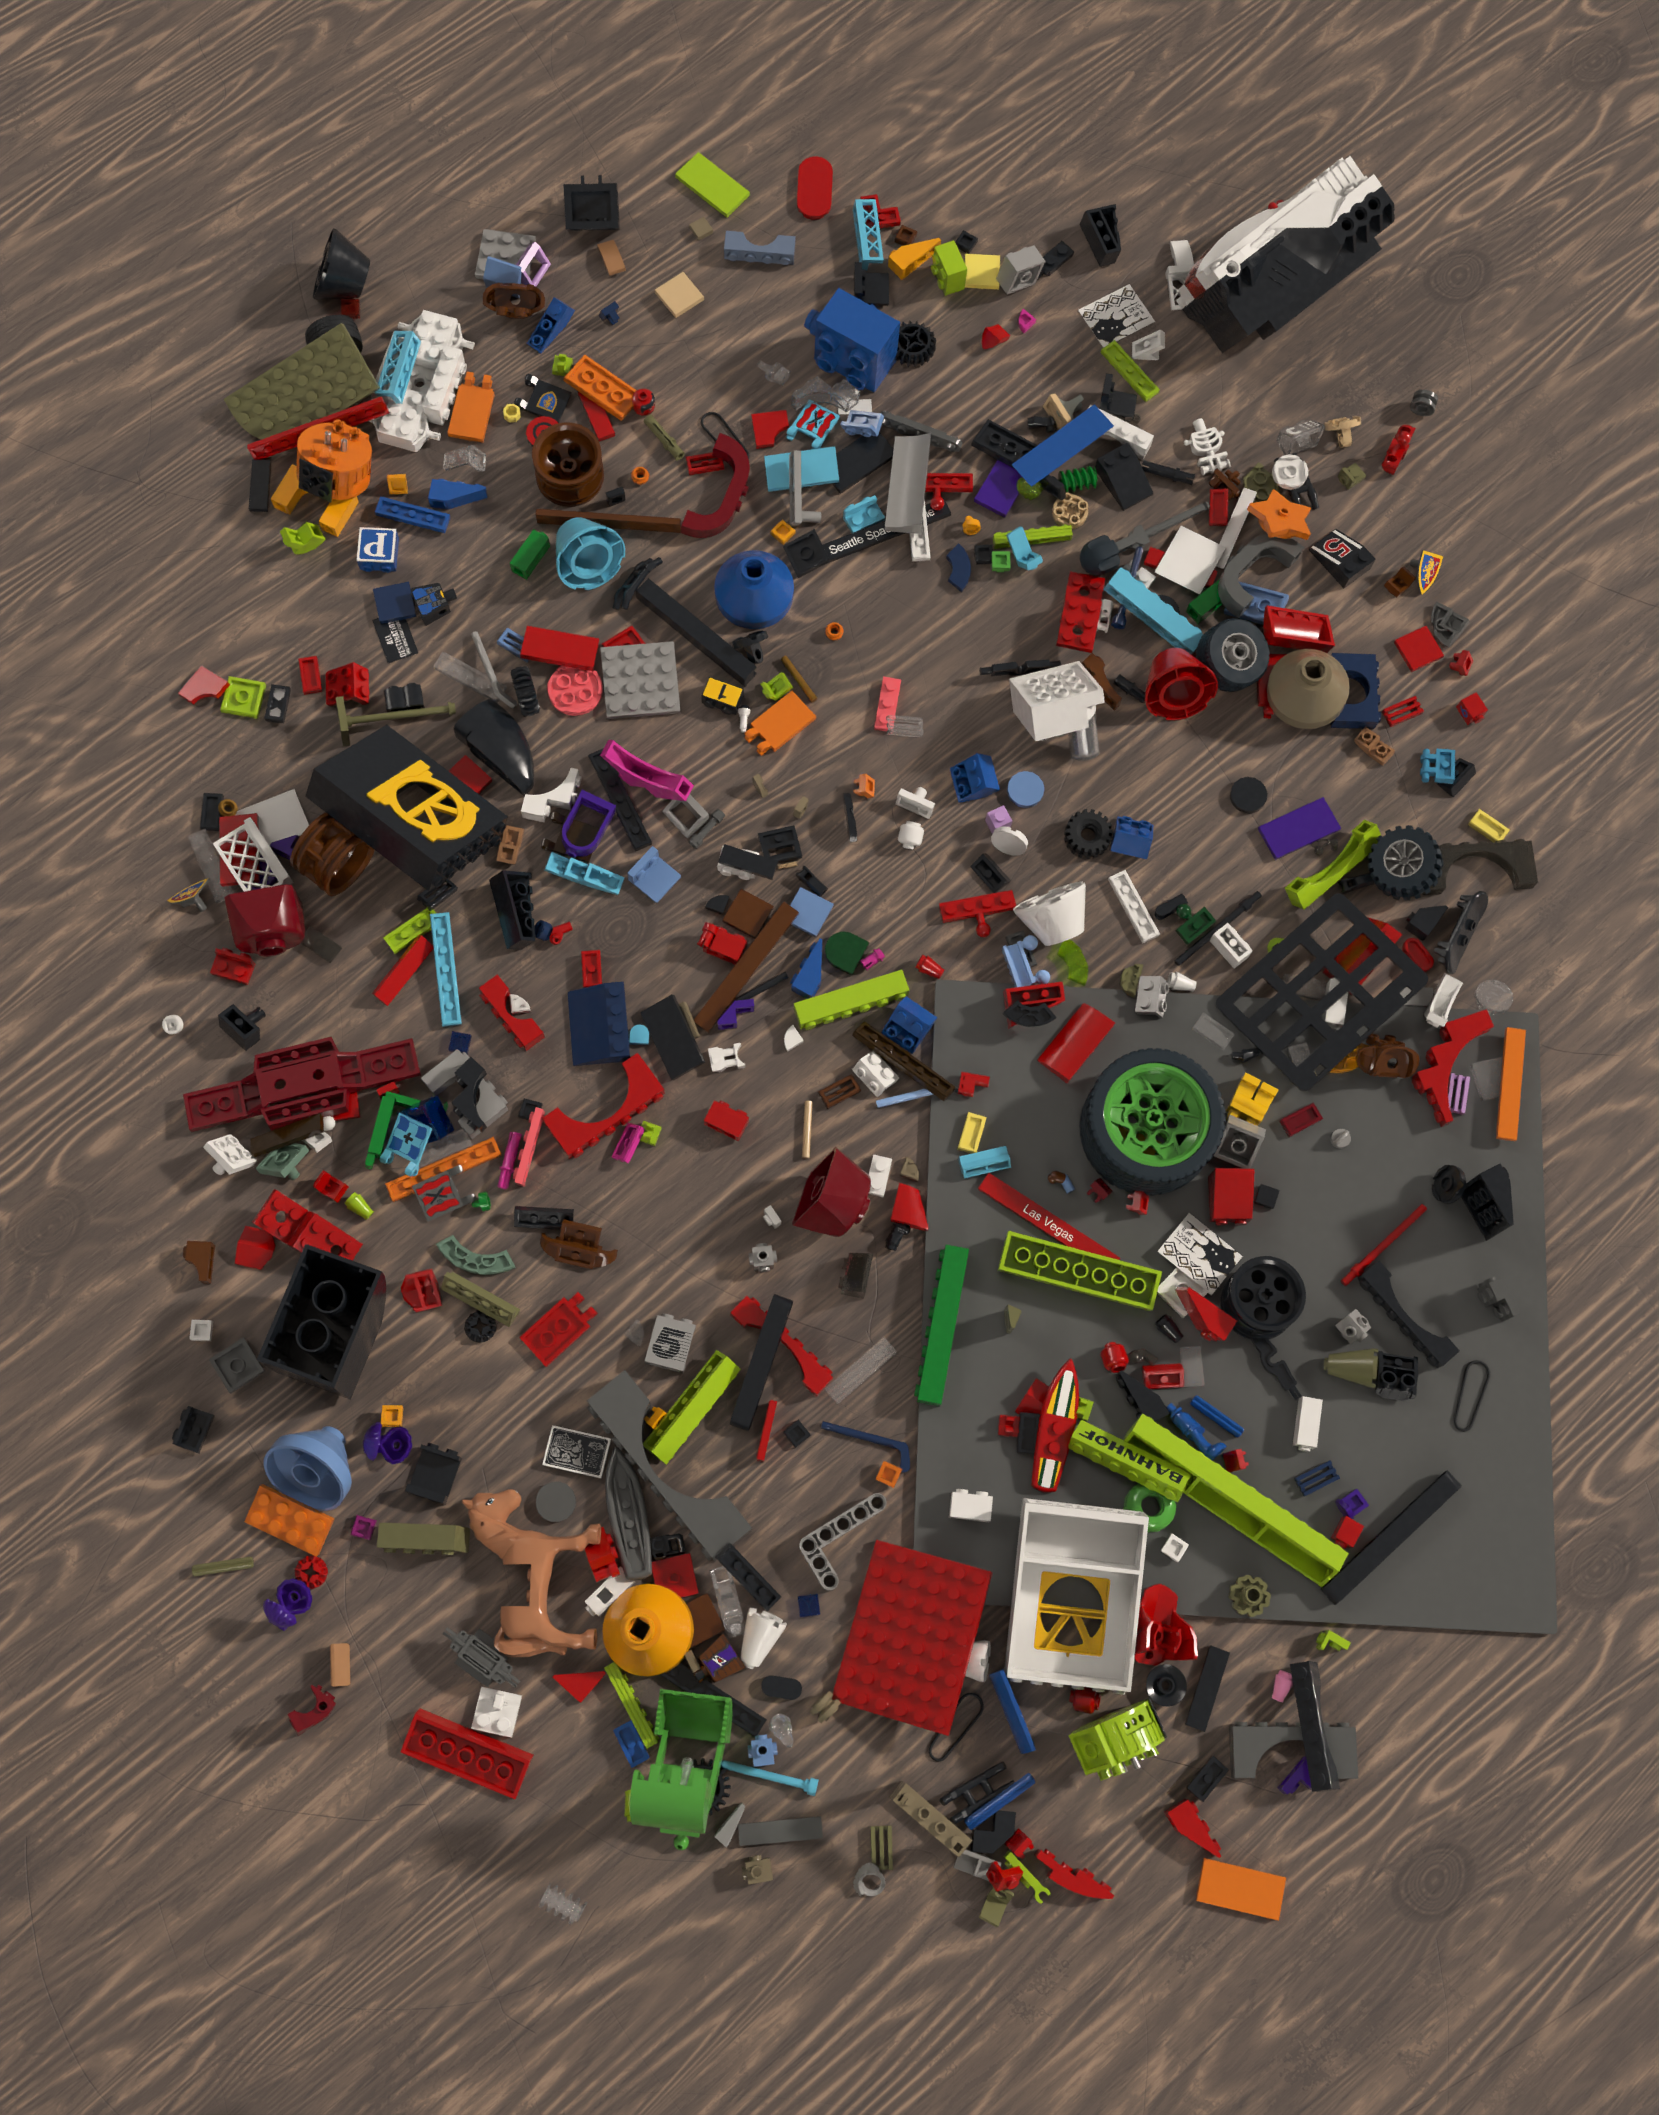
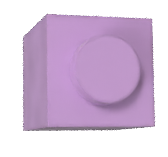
(998, 818)

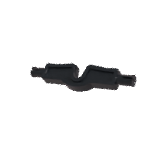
(1014, 670)
(1279, 1369)

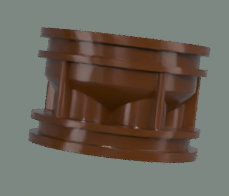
(574, 486)
(330, 855)

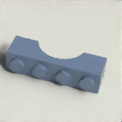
(779, 251)

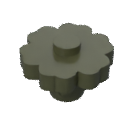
(1249, 1596)

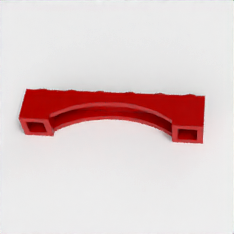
(815, 1376)

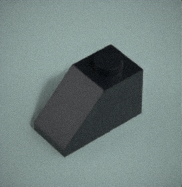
(1424, 920)

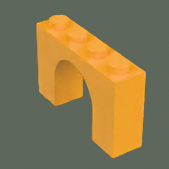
(334, 516)

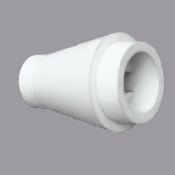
(1180, 982)

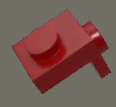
(330, 1186)
(1003, 1879)

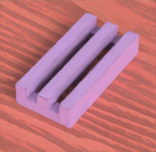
(1459, 1078)

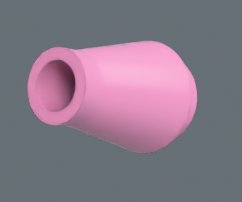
(1282, 1685)

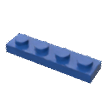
(412, 514)

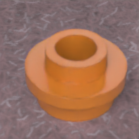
(640, 471)
(834, 626)

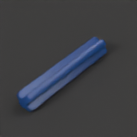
(1217, 1416)

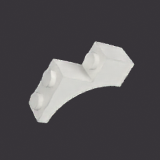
(539, 806)
(1441, 1003)

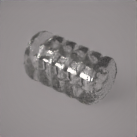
(562, 1904)

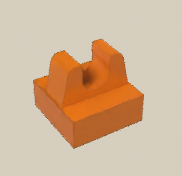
(866, 786)

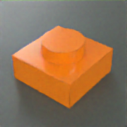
(888, 1474)

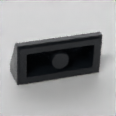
(1463, 773)
(990, 873)

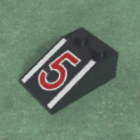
(1342, 557)

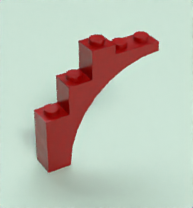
(1441, 1058)

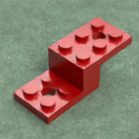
(1080, 612)
(303, 1227)

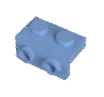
(863, 423)

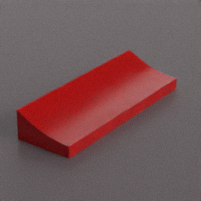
(466, 1753)

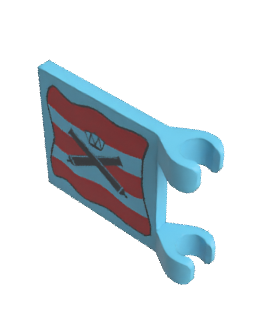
(814, 422)

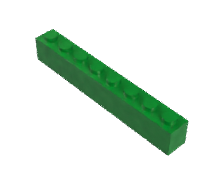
(942, 1326)

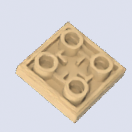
(679, 294)

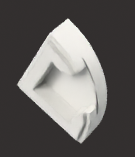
(518, 1005)
(792, 1038)

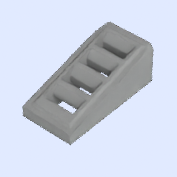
(728, 1828)

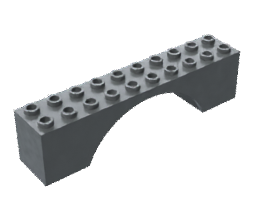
(622, 1413)

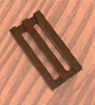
(825, 1099)

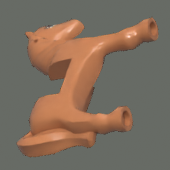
(527, 1625)

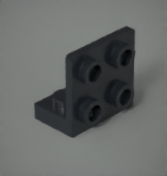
(871, 287)
(1115, 401)

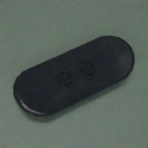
(1464, 928)

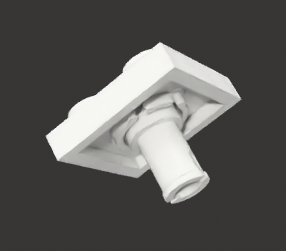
(229, 1155)

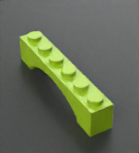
(1305, 891)

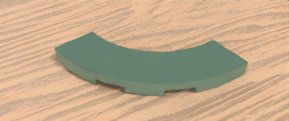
(475, 1263)

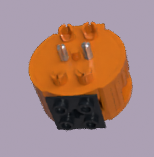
(333, 461)

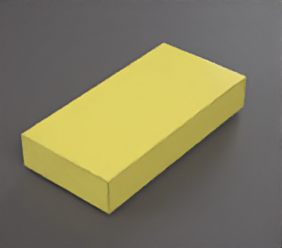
(1488, 826)
(971, 1133)

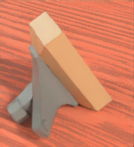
(1062, 410)

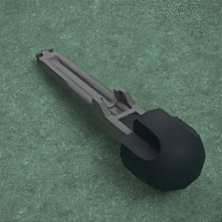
(1101, 553)

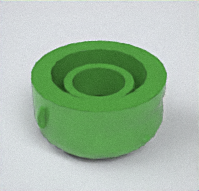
(1166, 1511)

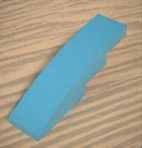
(584, 874)

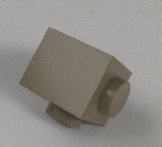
(757, 1870)

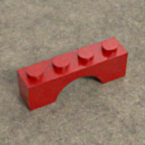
(525, 1030)

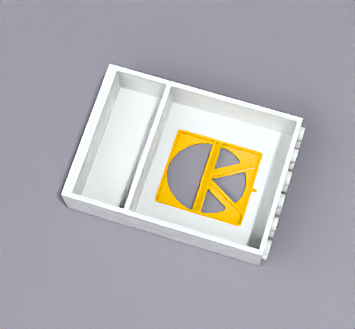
(1086, 1543)

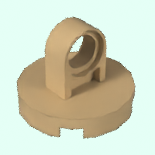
(1343, 429)

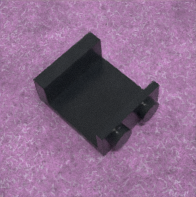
(434, 1473)

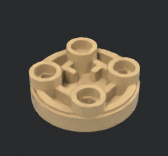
(1070, 511)

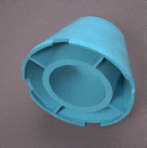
(587, 553)

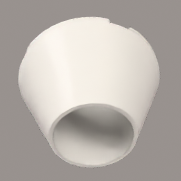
(1056, 914)

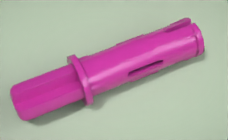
(509, 1160)

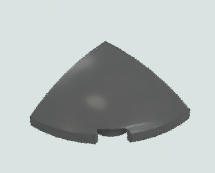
(1447, 624)

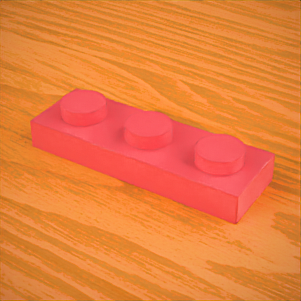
(887, 702)

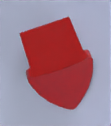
(993, 336)

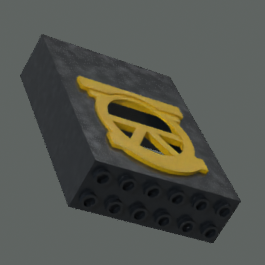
(361, 793)

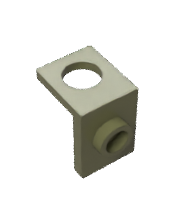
(995, 1906)

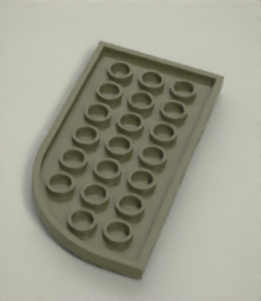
(305, 386)

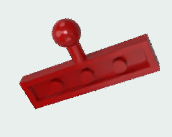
(947, 483)
(978, 907)

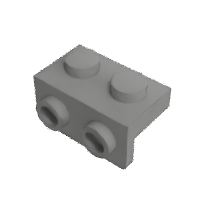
(1152, 996)

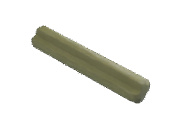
(222, 1566)

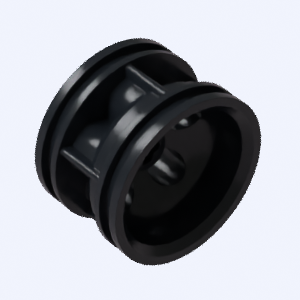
(1275, 1323)

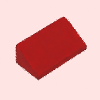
(1163, 1376)

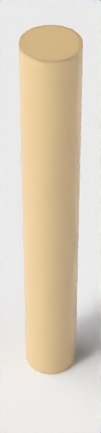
(807, 1130)

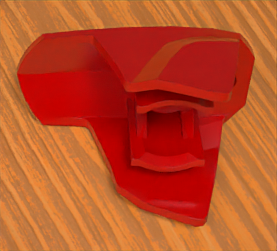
(1162, 1630)

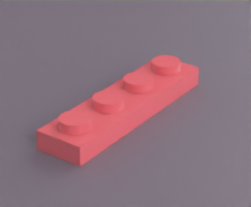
(526, 1154)

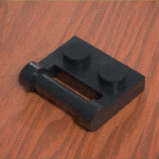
(780, 839)

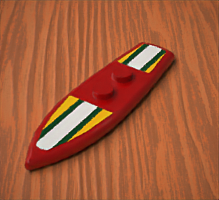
(1055, 1429)

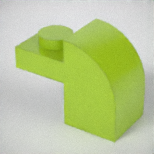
(304, 539)

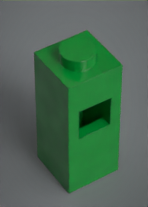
(530, 554)
(1205, 604)

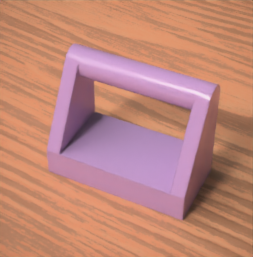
(531, 251)

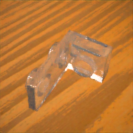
(465, 456)

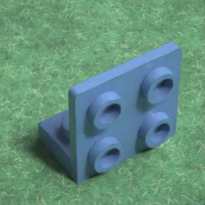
(653, 875)

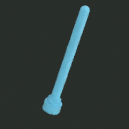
(809, 1785)

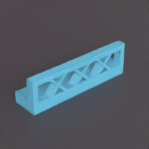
(861, 235)
(403, 365)

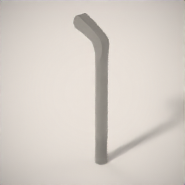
(491, 675)

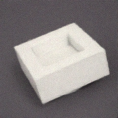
(771, 1217)
(201, 1330)
(1174, 1547)

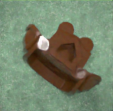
(498, 297)
(1374, 1058)

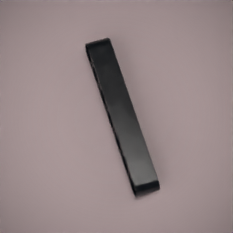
(761, 1362)

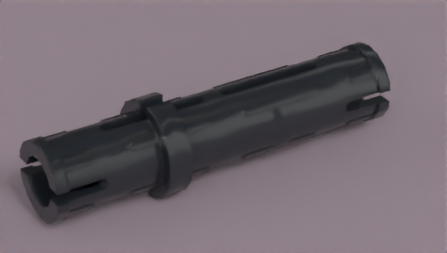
(1167, 472)

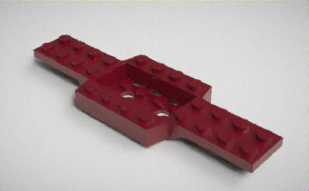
(296, 1067)

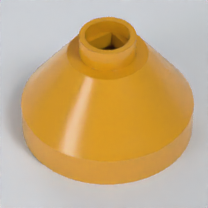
(666, 1639)

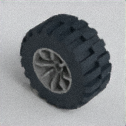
(1405, 862)

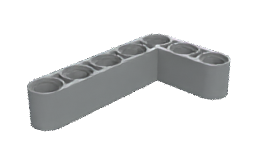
(836, 1533)

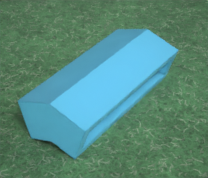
(984, 1162)

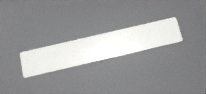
(1235, 525)

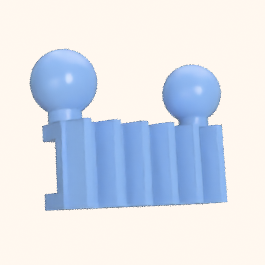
(1019, 965)

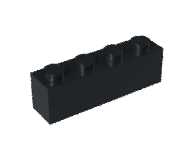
(514, 907)

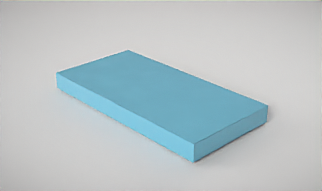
(817, 468)

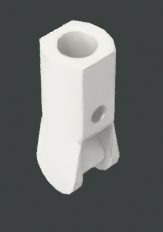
(1105, 615)

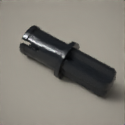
(1129, 688)

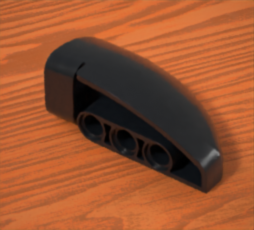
(498, 743)

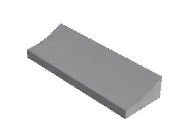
(908, 483)

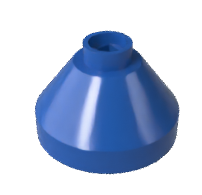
(754, 589)

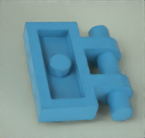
(1444, 766)

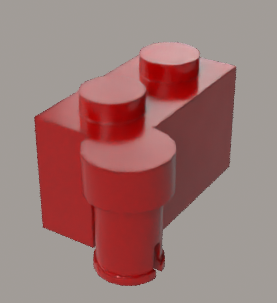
(721, 943)
(602, 1557)

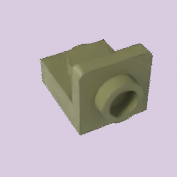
(1351, 476)

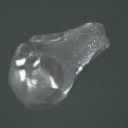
(782, 1729)

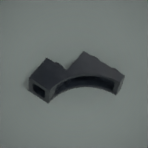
(469, 1076)

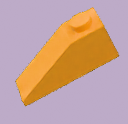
(911, 256)

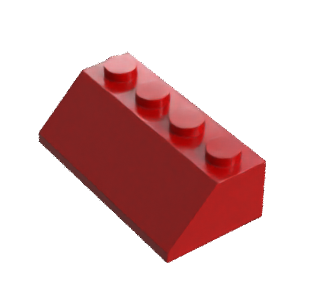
(1361, 949)

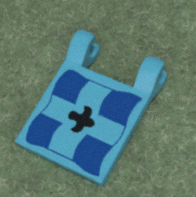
(408, 1141)

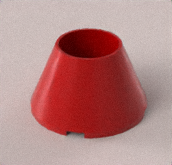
(1179, 685)

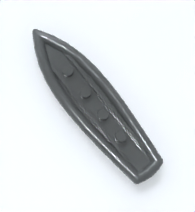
(628, 1517)

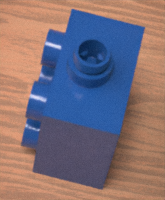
(854, 340)

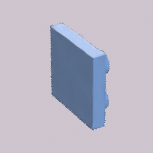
(812, 911)

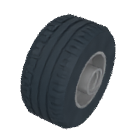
(1234, 653)

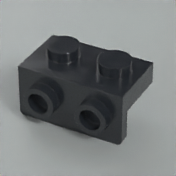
(192, 1429)

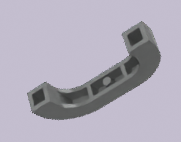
(1230, 591)

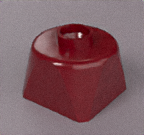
(266, 920)
(833, 1196)

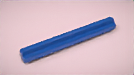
(1000, 1801)

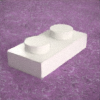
(879, 1174)

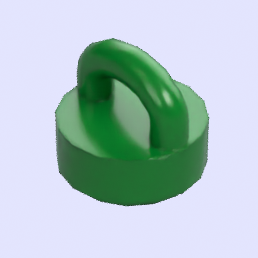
(483, 1202)

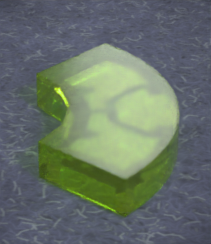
(1075, 961)

